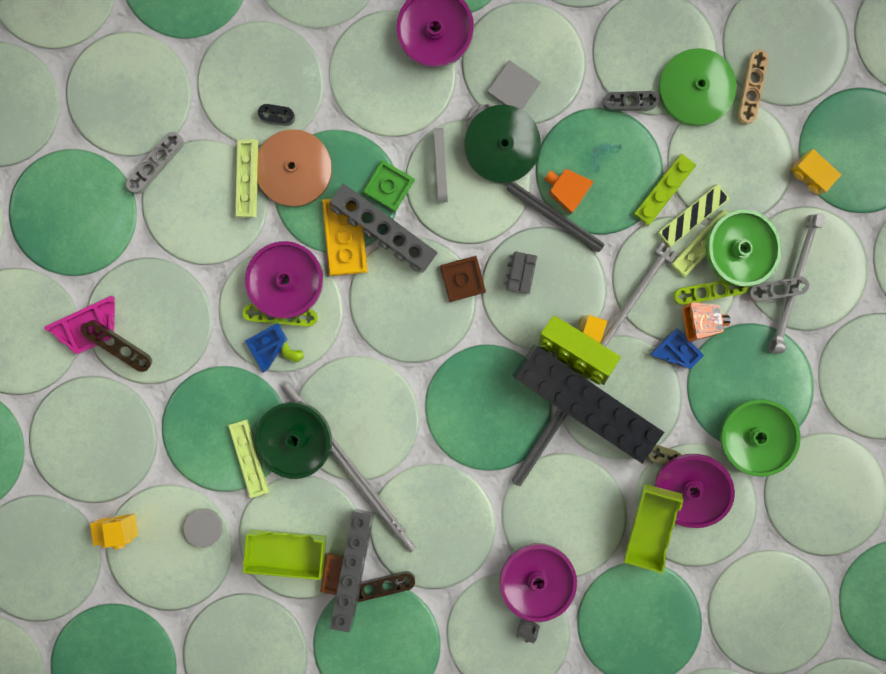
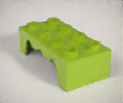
(578, 350)
(652, 528)
(284, 554)

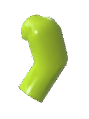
(291, 355)

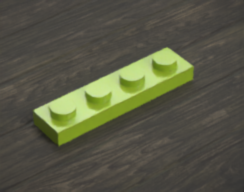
(665, 189)

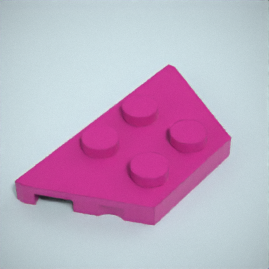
(69, 328)

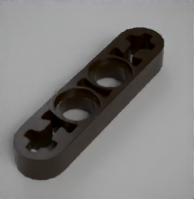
(115, 349)
(380, 591)

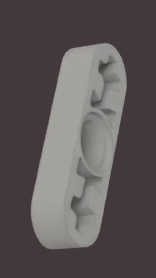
(793, 281)

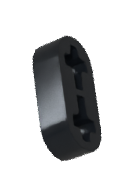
(277, 110)

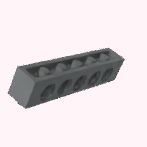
(347, 195)
(352, 570)

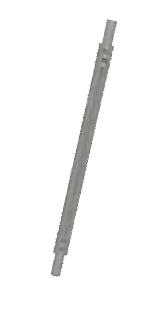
(361, 482)

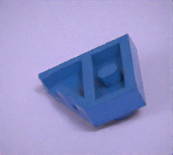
(267, 345)
(677, 350)

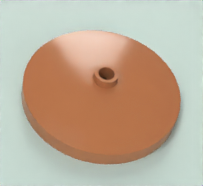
(297, 185)

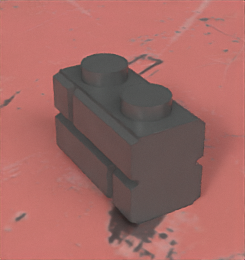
(521, 272)

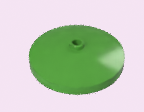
(685, 98)
(743, 248)
(777, 439)

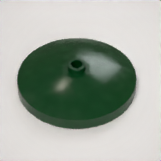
(485, 149)
(280, 449)

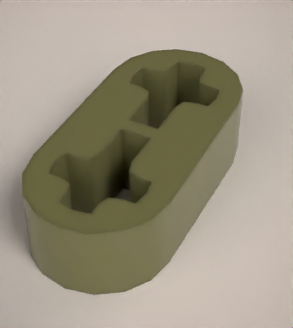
(665, 451)

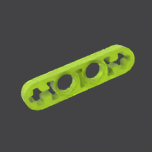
(710, 292)
(256, 318)

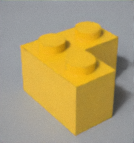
(114, 531)

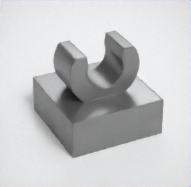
(528, 630)

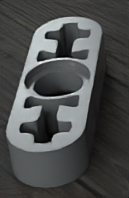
(616, 96)

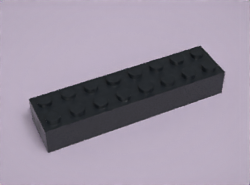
(587, 403)

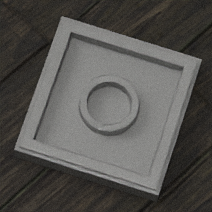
(513, 86)

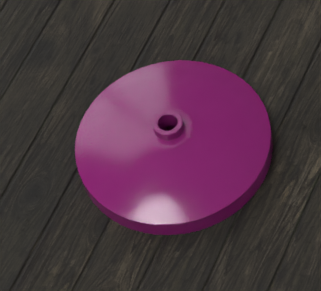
(439, 48)
(266, 276)
(713, 491)
(540, 599)

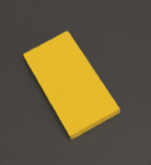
(344, 243)

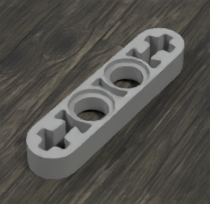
(152, 160)
(440, 165)

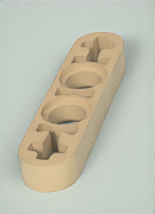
(749, 86)

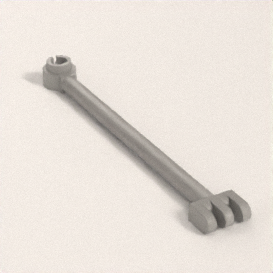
(812, 223)
(662, 257)

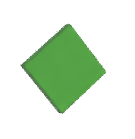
(388, 186)

